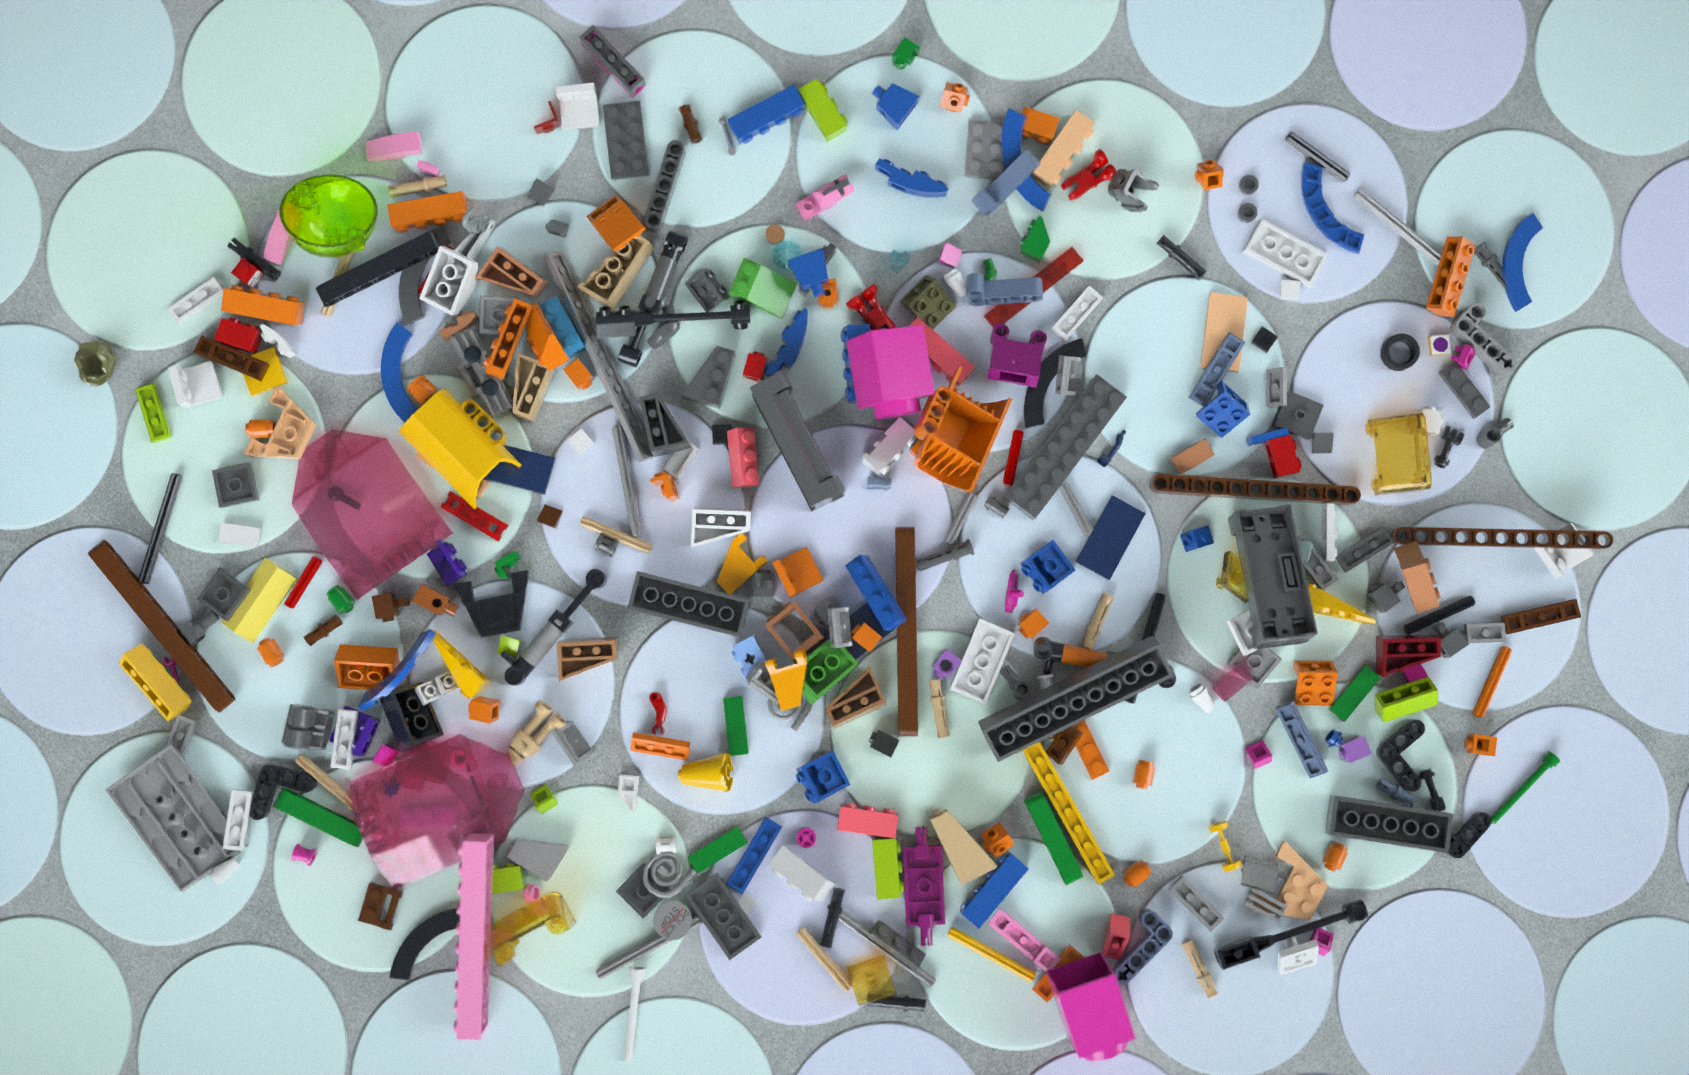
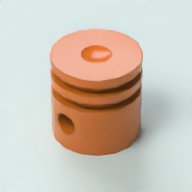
(422, 389)

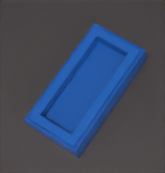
(1261, 438)

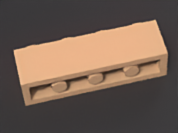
(1063, 149)

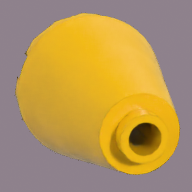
(708, 773)

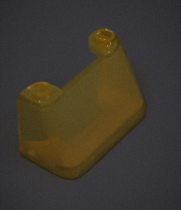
(1400, 454)
(547, 910)

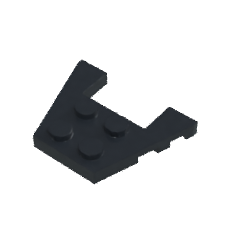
(498, 613)

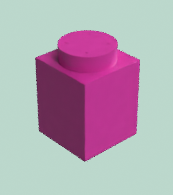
(891, 370)
(1091, 1007)

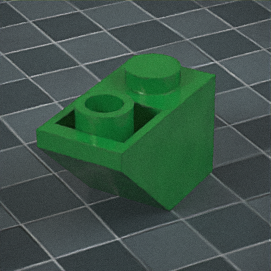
(1037, 241)

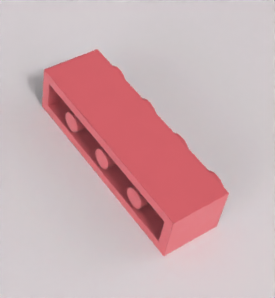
(943, 355)

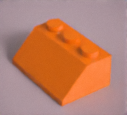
(544, 340)
(364, 665)

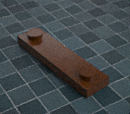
(231, 358)
(1541, 616)

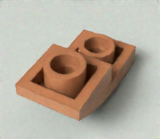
(465, 321)
(1192, 456)

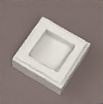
(1289, 290)
(580, 441)

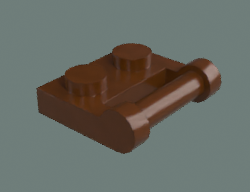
(374, 904)

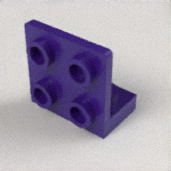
(446, 563)
(365, 732)

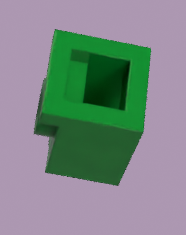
(905, 53)

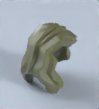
(95, 362)

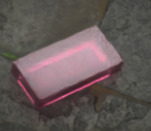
(1232, 682)

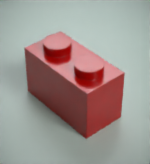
(238, 336)
(1283, 456)

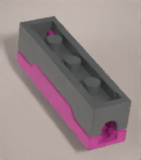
(612, 61)

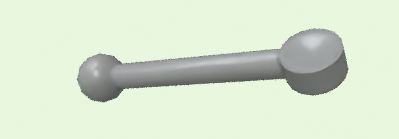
(731, 151)

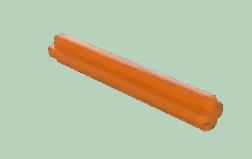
(1492, 681)

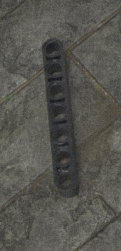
(378, 268)

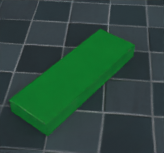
(1354, 693)
(735, 726)
(717, 849)

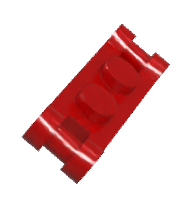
(475, 517)

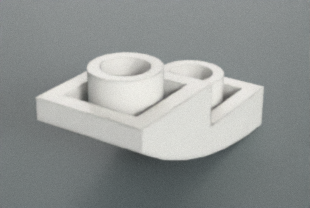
(275, 338)
(436, 688)

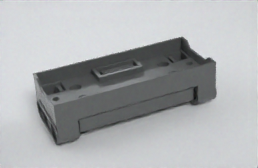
(796, 441)
(1273, 576)

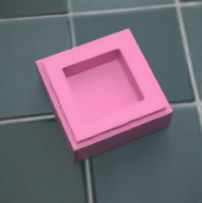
(428, 168)

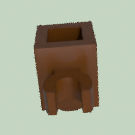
(387, 606)

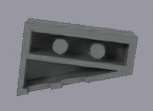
(712, 378)
(661, 428)

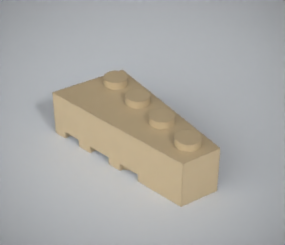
(617, 273)

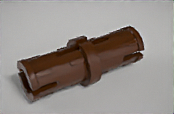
(690, 123)
(323, 630)

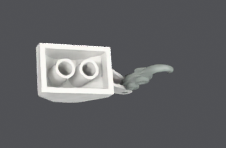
(455, 271)

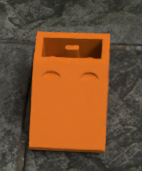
(615, 223)

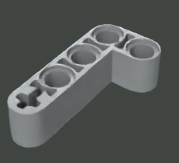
(1485, 341)

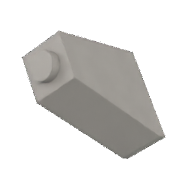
(537, 856)

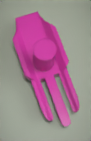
(1012, 592)

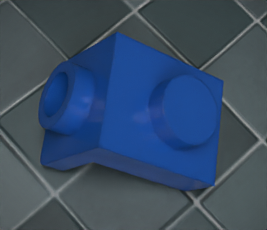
(1196, 538)

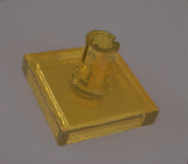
(1232, 576)
(871, 980)

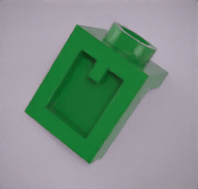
(508, 561)

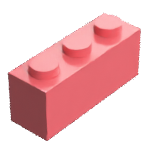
(743, 457)
(867, 820)

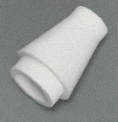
(956, 282)
(1201, 696)
(224, 870)

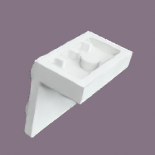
(578, 106)
(195, 384)
(1561, 560)

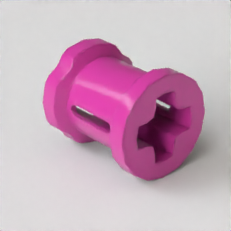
(303, 854)

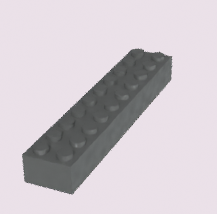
(1075, 698)

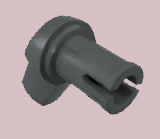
(666, 331)

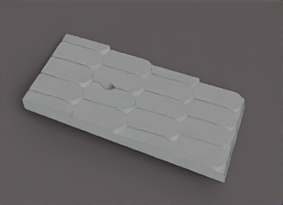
(174, 816)

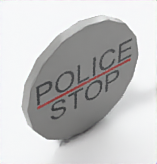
(672, 920)

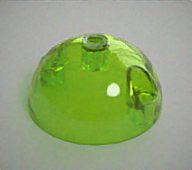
(339, 218)

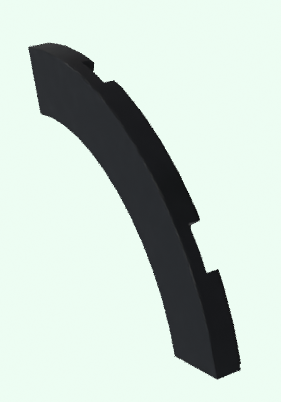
(1035, 396)
(418, 939)

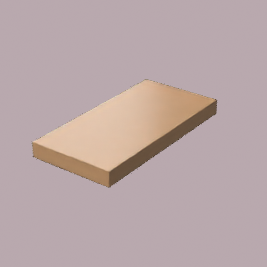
(1224, 315)

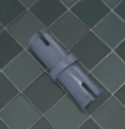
(1396, 792)

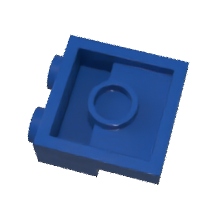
(1047, 567)
(822, 777)

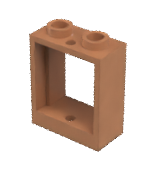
(809, 644)

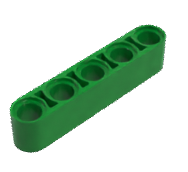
(319, 816)
(1053, 838)

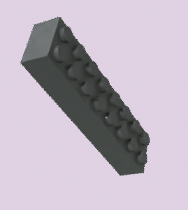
(1065, 447)

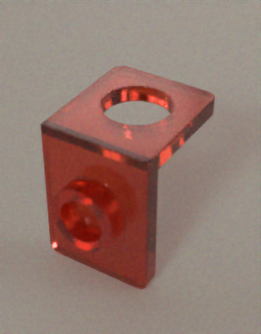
(550, 125)

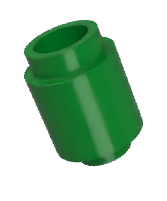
(340, 599)

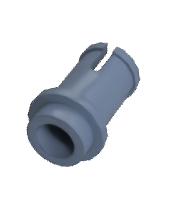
(879, 483)

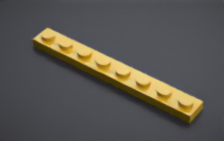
(1068, 813)

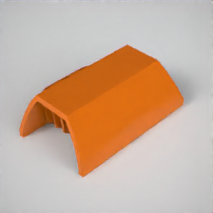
(957, 435)

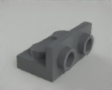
(707, 289)

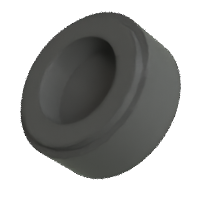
(1248, 184)
(1247, 212)

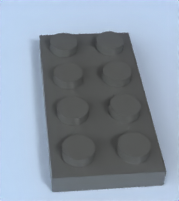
(625, 140)
(723, 916)

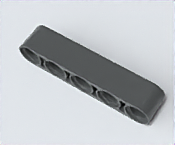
(664, 177)

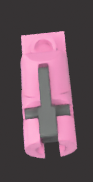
(825, 197)

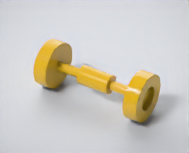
(1230, 865)

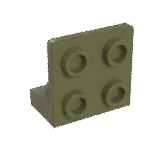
(929, 301)

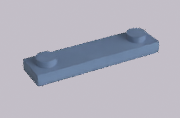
(1216, 369)
(1302, 740)

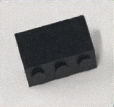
(410, 718)

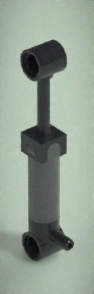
(652, 300)

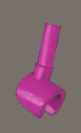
(172, 666)

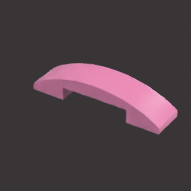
(1023, 940)

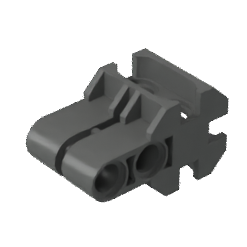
(307, 727)

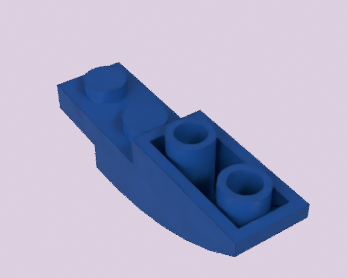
(919, 184)
(794, 338)

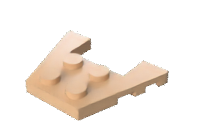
(290, 432)
(1300, 890)

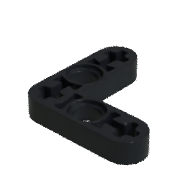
(1395, 756)
(277, 779)
(1459, 840)

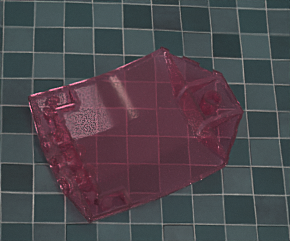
(363, 508)
(430, 802)

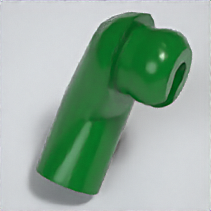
(991, 271)

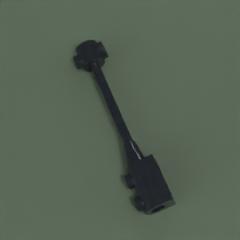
(626, 321)
(1250, 947)

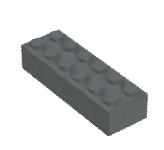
(689, 604)
(1389, 823)

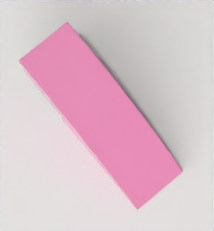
(394, 146)
(277, 243)

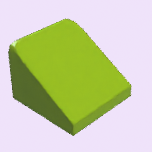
(510, 645)
(543, 799)

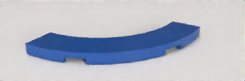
(1011, 151)
(1322, 215)
(1513, 261)
(391, 372)
(399, 673)

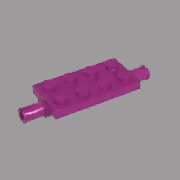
(923, 885)

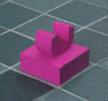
(1465, 357)

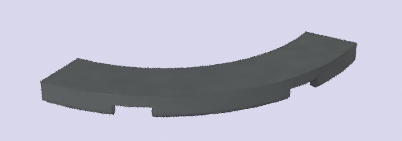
(409, 284)

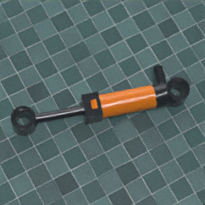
(1076, 656)

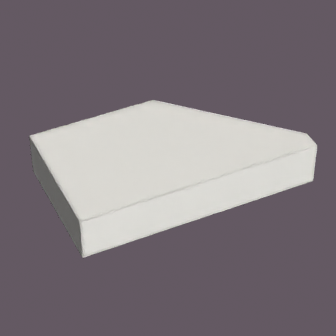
(628, 790)

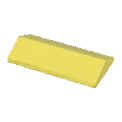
(268, 589)

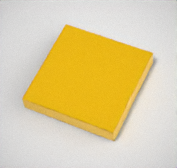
(274, 376)

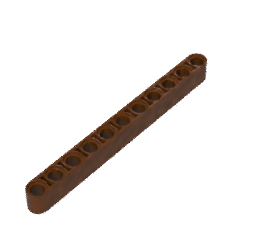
(1263, 489)
(1510, 535)
(161, 626)
(906, 632)

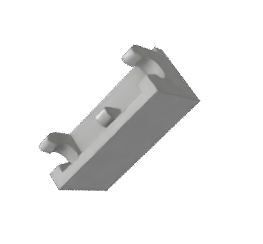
(1067, 375)
(839, 627)
(761, 681)
(573, 743)

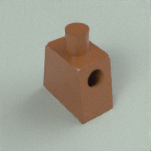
(425, 597)

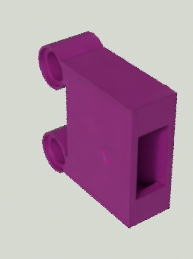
(1015, 360)

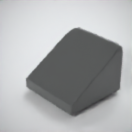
(540, 192)
(557, 228)
(1322, 442)

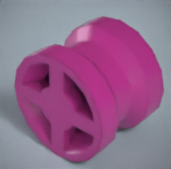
(808, 839)

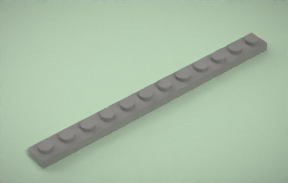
(599, 355)

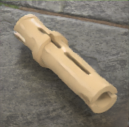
(425, 184)
(1093, 629)
(939, 709)
(1209, 989)

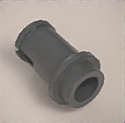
(996, 507)

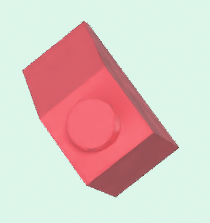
(1116, 936)

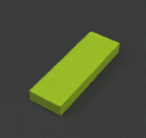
(153, 413)

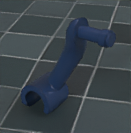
(1105, 459)

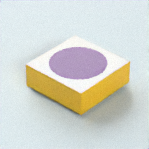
(1439, 345)

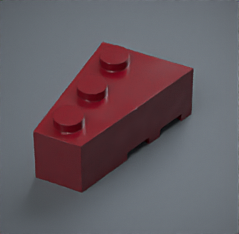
(1403, 651)

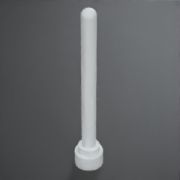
(637, 975)

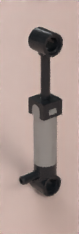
(549, 635)

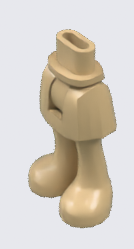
(524, 743)

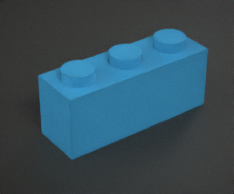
(562, 327)

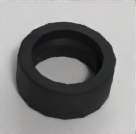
(1410, 342)

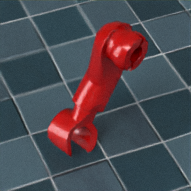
(661, 710)

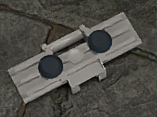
(473, 353)

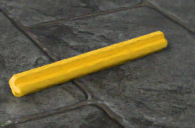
(991, 954)

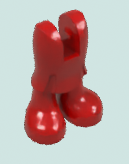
(1086, 179)
(877, 316)

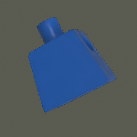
(895, 103)
(810, 271)

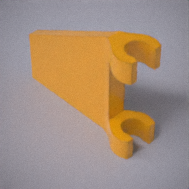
(738, 566)
(788, 680)

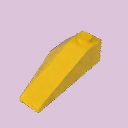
(1329, 605)
(465, 674)

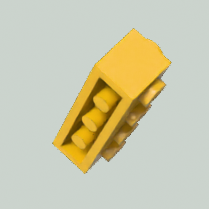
(155, 682)

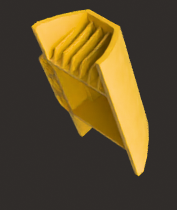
(456, 442)

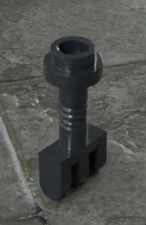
(1442, 460)
(1436, 802)

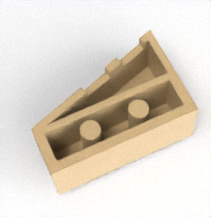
(530, 387)

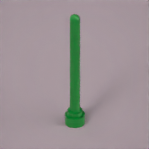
(1550, 760)

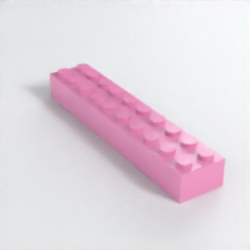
(474, 936)

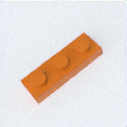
(660, 746)
(1090, 752)
(1043, 985)

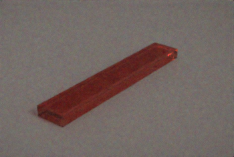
(1050, 276)

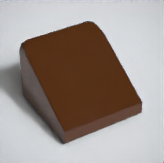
(550, 516)

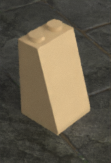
(961, 849)

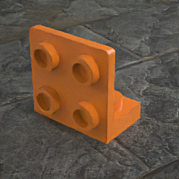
(798, 572)
(1315, 683)

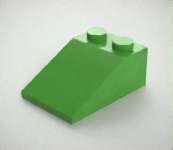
(762, 288)
(825, 669)

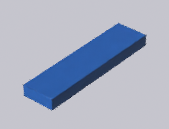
(754, 855)

